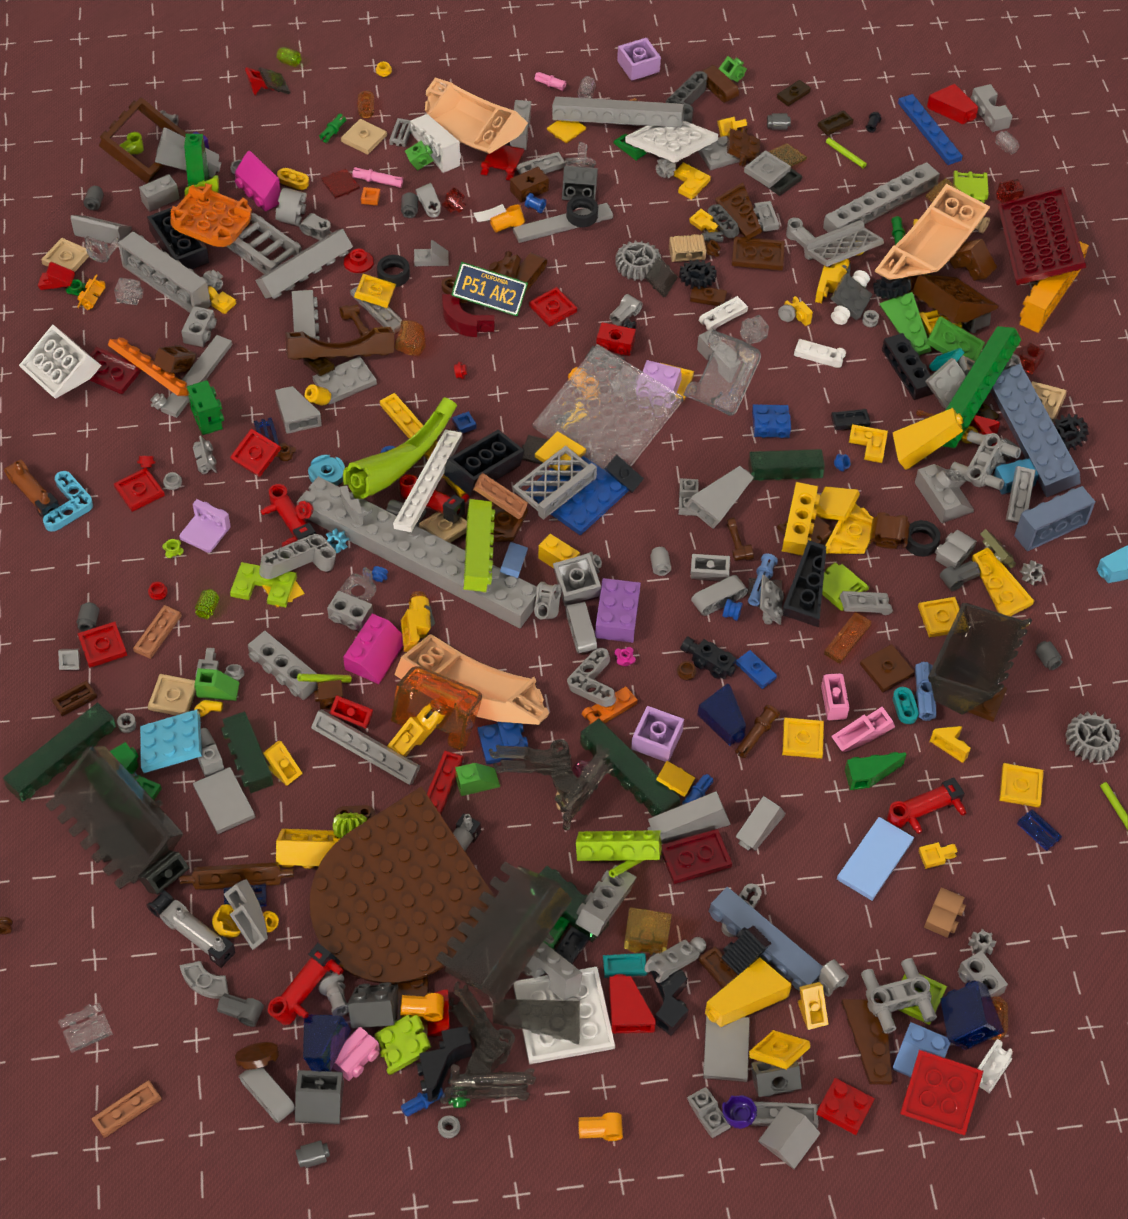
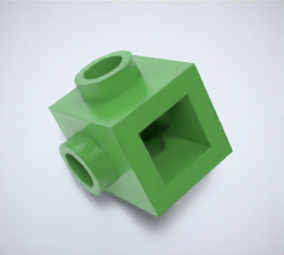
(733, 68)
(419, 155)

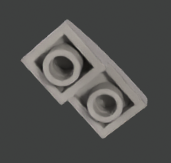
(687, 489)
(352, 505)
(708, 1113)

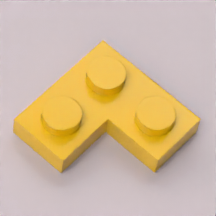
(693, 180)
(872, 438)

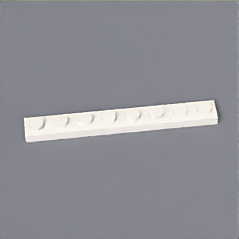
(427, 481)

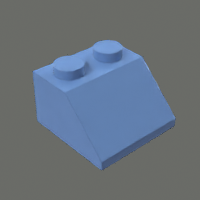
(918, 1039)

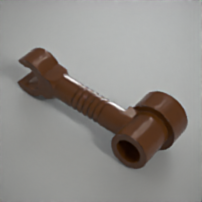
(352, 312)
(741, 552)

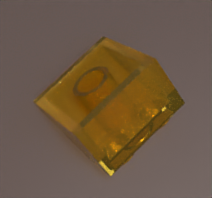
(647, 931)

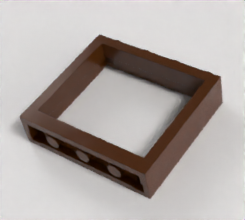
(122, 155)

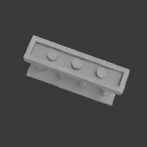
(259, 259)

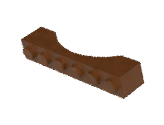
(376, 341)

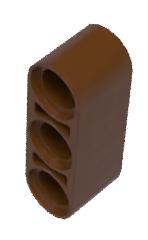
(720, 84)
(531, 269)

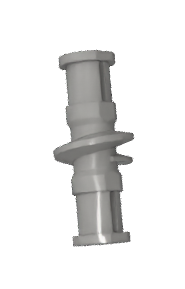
(333, 988)

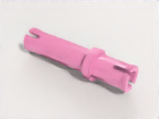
(373, 176)

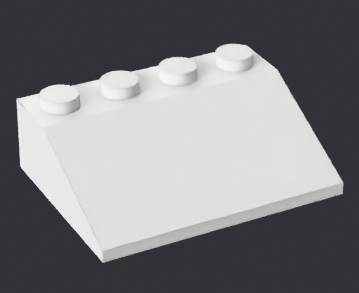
(59, 363)

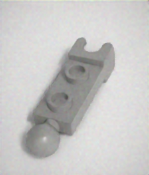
(675, 958)

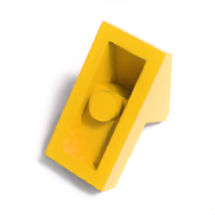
(948, 741)
(282, 763)
(813, 1005)

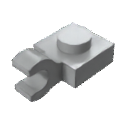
(209, 662)

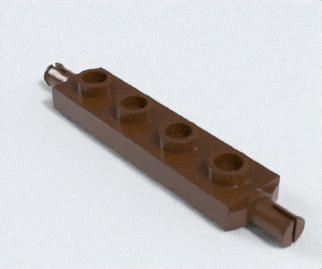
(229, 875)

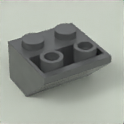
(579, 182)
(373, 1005)
(319, 1097)

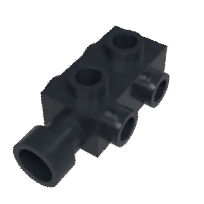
(711, 657)

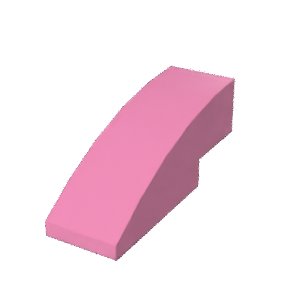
(863, 730)

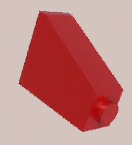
(953, 104)
(628, 1008)

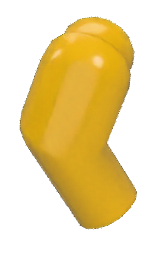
(207, 706)

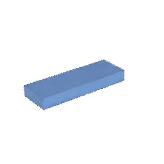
(514, 559)

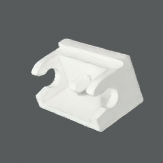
(994, 1065)

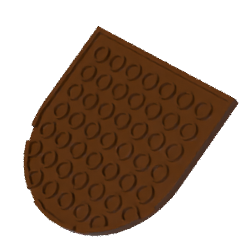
(395, 893)

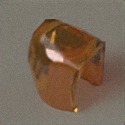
(411, 338)

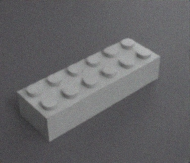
(163, 272)

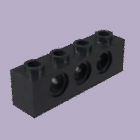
(907, 365)

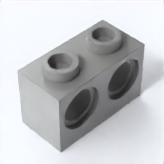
(198, 326)
(350, 608)
(986, 973)

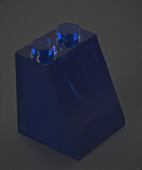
(970, 1015)

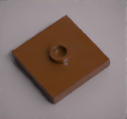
(887, 668)

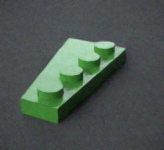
(907, 320)

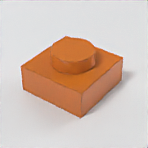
(370, 196)

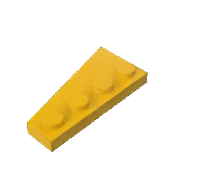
(1002, 587)

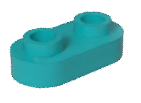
(905, 707)

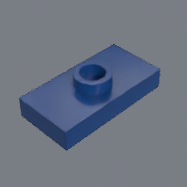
(756, 669)

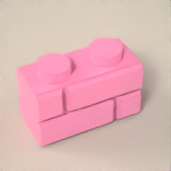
(835, 697)
(356, 1053)

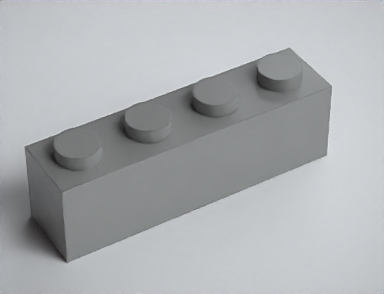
(304, 312)

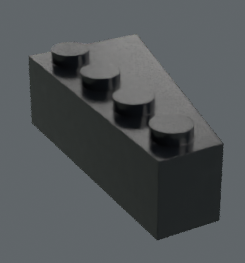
(805, 594)

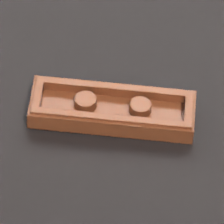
(500, 496)
(157, 632)
(126, 1109)

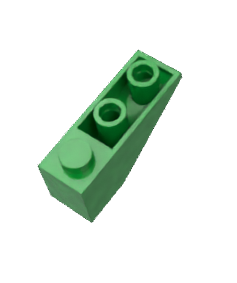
(868, 771)

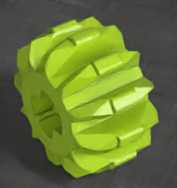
(347, 822)

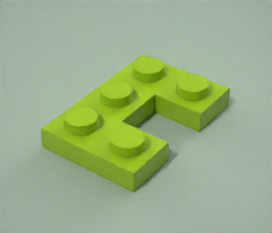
(249, 576)

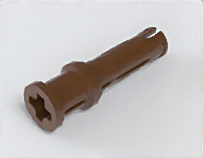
(762, 725)

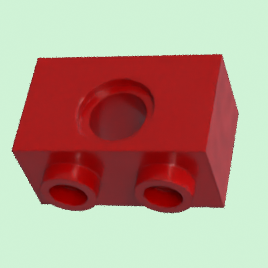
(616, 338)

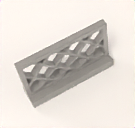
(841, 243)
(567, 489)

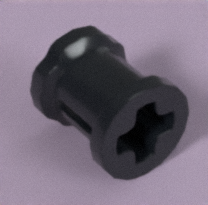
(161, 902)

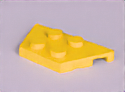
(851, 535)

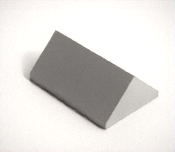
(98, 228)

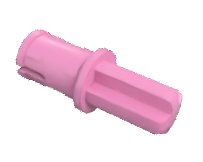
(550, 81)

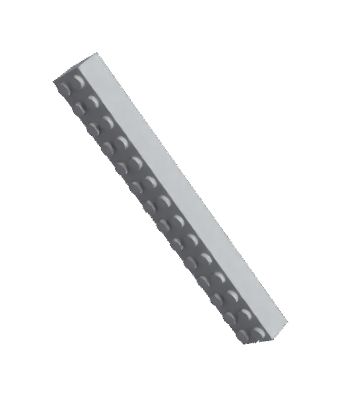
(419, 554)

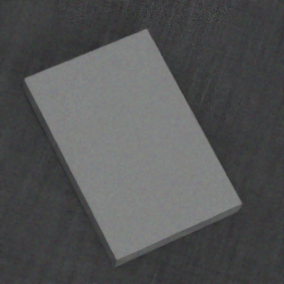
(223, 800)
(726, 1050)

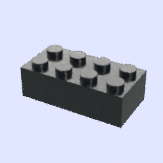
(181, 247)
(491, 455)

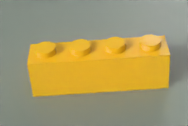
(303, 847)

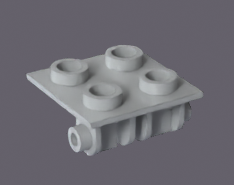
(771, 601)

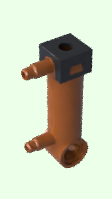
(20, 475)

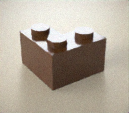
(975, 258)

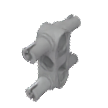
(986, 459)
(898, 995)

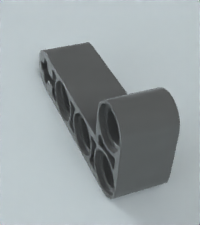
(689, 92)

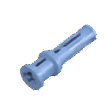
(766, 566)

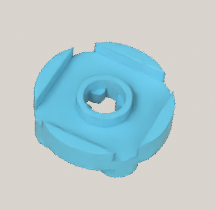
(325, 462)

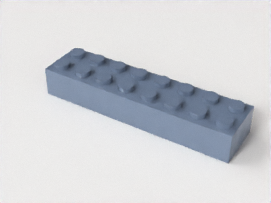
(1035, 431)

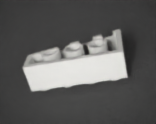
(444, 145)

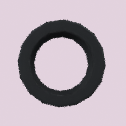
(582, 202)
(394, 261)
(927, 528)

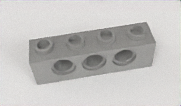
(281, 656)
(604, 901)

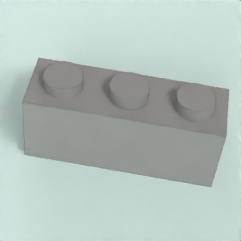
(945, 502)

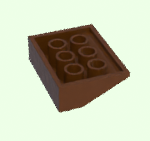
(952, 298)

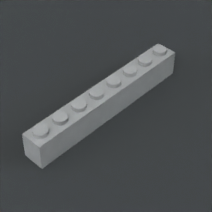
(618, 112)

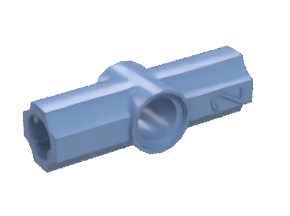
(925, 700)

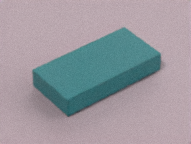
(941, 359)
(624, 964)

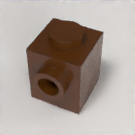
(327, 692)

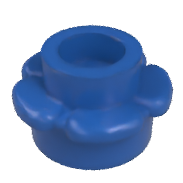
(842, 462)
(379, 574)

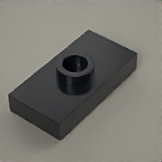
(845, 419)
(624, 473)
(572, 945)

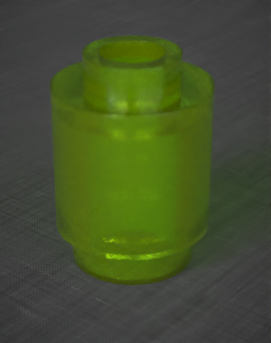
(289, 56)
(206, 603)

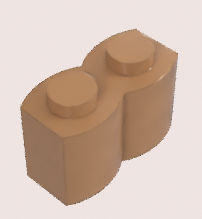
(944, 912)

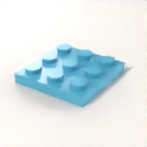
(170, 741)

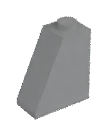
(296, 410)
(760, 824)

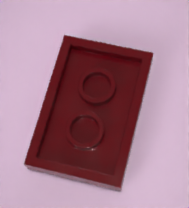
(114, 372)
(695, 856)

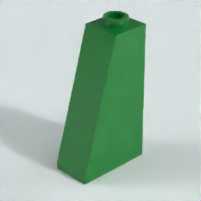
(196, 159)

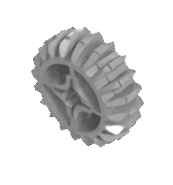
(636, 259)
(1098, 736)

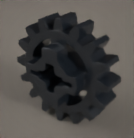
(697, 274)
(891, 288)
(1068, 430)

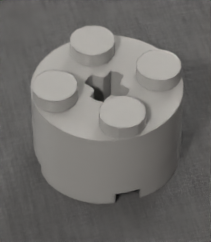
(291, 206)

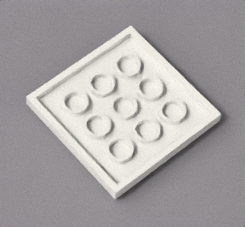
(672, 142)
(594, 1019)

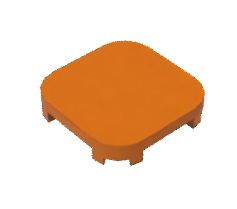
(210, 216)

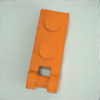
(624, 701)

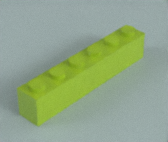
(478, 545)

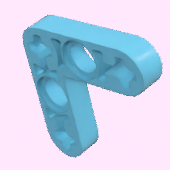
(73, 504)

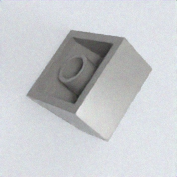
(577, 579)

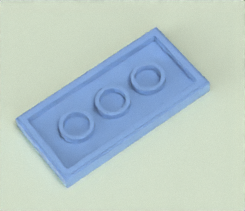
(875, 858)

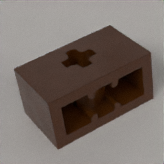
(529, 182)

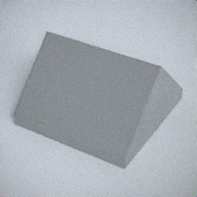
(789, 1136)

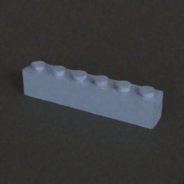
(782, 954)

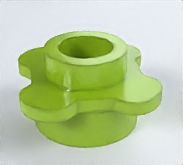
(175, 545)

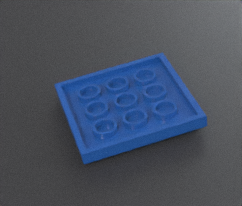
(587, 504)

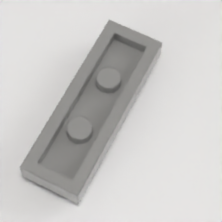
(1020, 493)

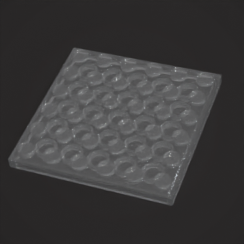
(609, 408)

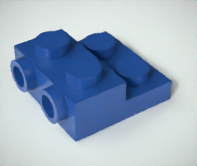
(771, 421)
(500, 734)

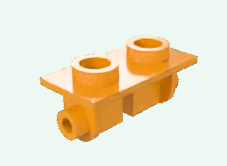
(87, 298)

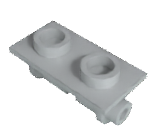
(204, 450)

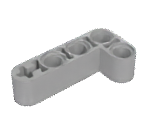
(299, 553)

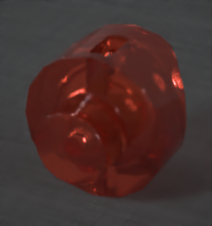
(454, 202)

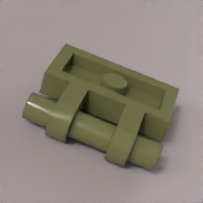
(997, 547)

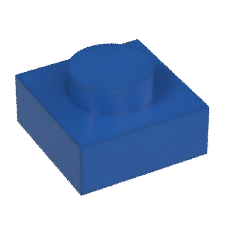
(464, 422)

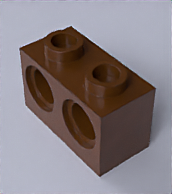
(174, 359)

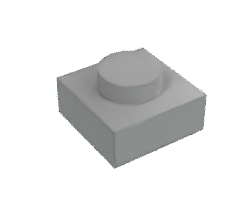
(69, 659)

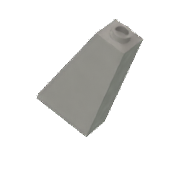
(172, 152)
(717, 498)
(691, 818)

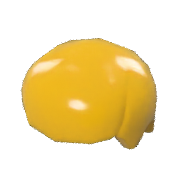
(224, 923)

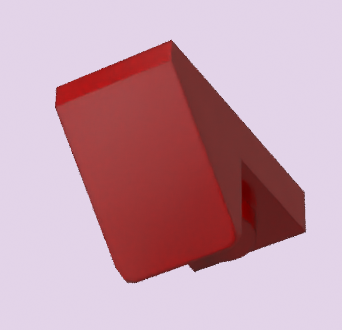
(255, 80)
(56, 277)
(985, 425)

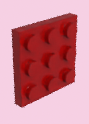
(941, 1092)

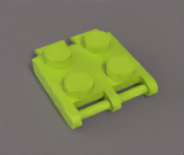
(972, 186)
(840, 579)
(402, 1042)

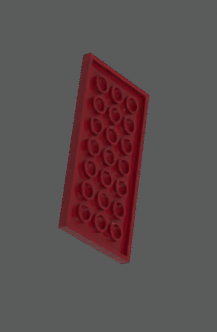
(1041, 236)

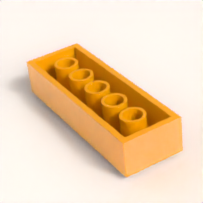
(1046, 297)

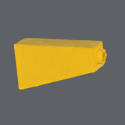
(926, 436)
(747, 993)

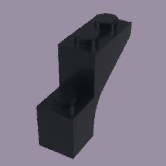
(673, 1011)
(436, 1063)

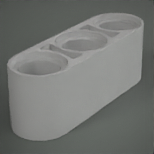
(716, 595)
(581, 627)
(267, 1093)

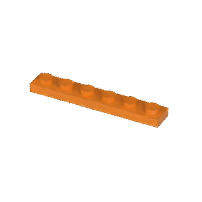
(147, 365)

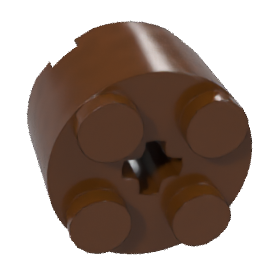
(890, 531)

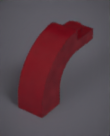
(463, 322)

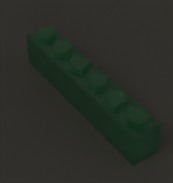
(59, 752)
(630, 769)

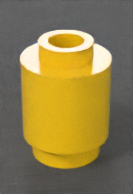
(317, 395)

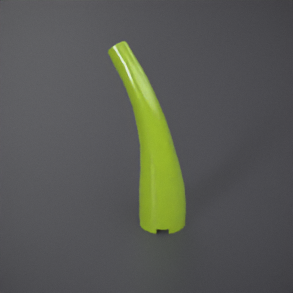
(381, 470)

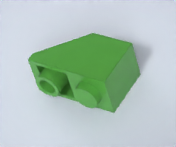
(215, 685)

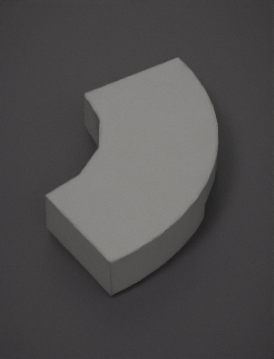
(203, 981)

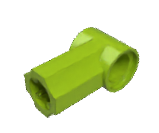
(133, 143)

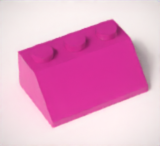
(258, 182)
(374, 649)

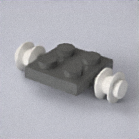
(850, 297)

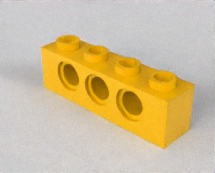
(800, 517)

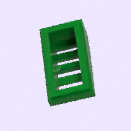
(633, 152)

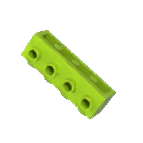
(618, 845)

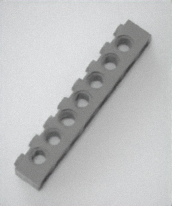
(884, 198)

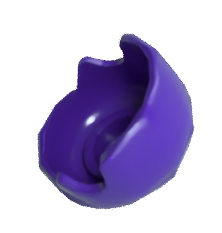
(739, 1111)

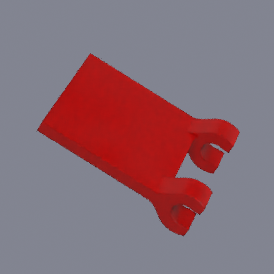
(503, 158)

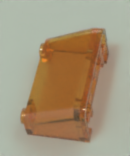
(422, 686)

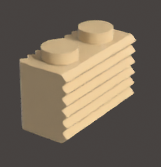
(687, 248)

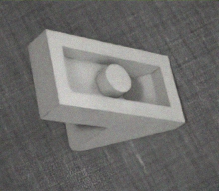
(431, 257)

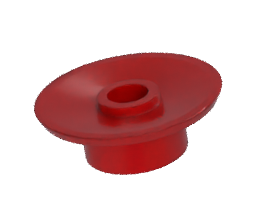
(358, 261)

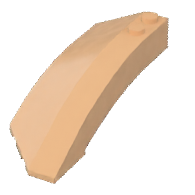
(472, 118)
(934, 236)
(503, 694)

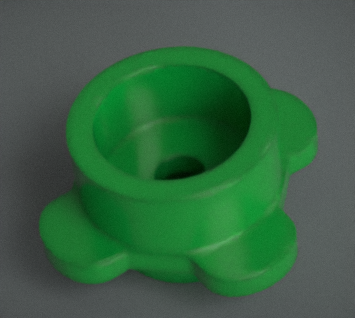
(76, 287)
(458, 1102)

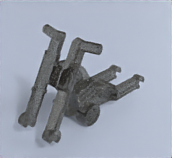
(572, 790)
(478, 1077)

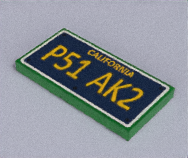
(489, 288)

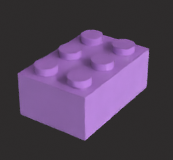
(617, 610)

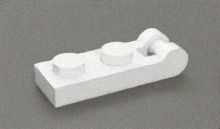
(723, 313)
(820, 353)

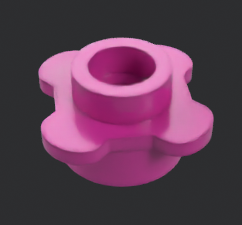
(625, 661)

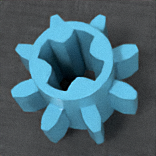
(340, 536)

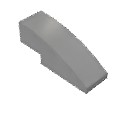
(247, 913)

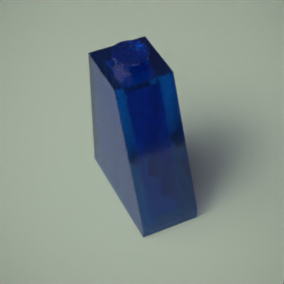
(723, 715)
(323, 1040)

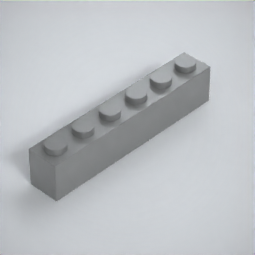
(304, 263)

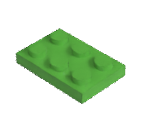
(948, 337)

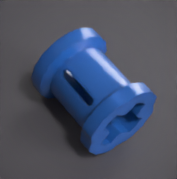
(535, 203)

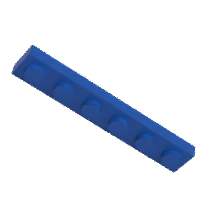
(930, 129)

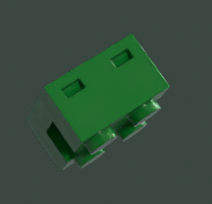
(205, 407)

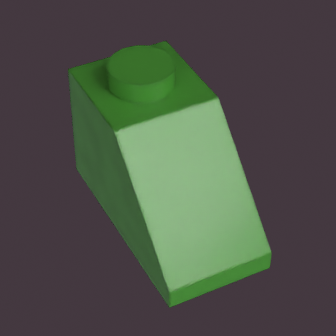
(475, 778)

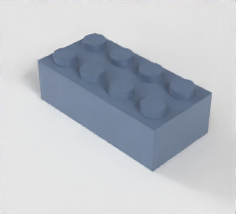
(1054, 518)

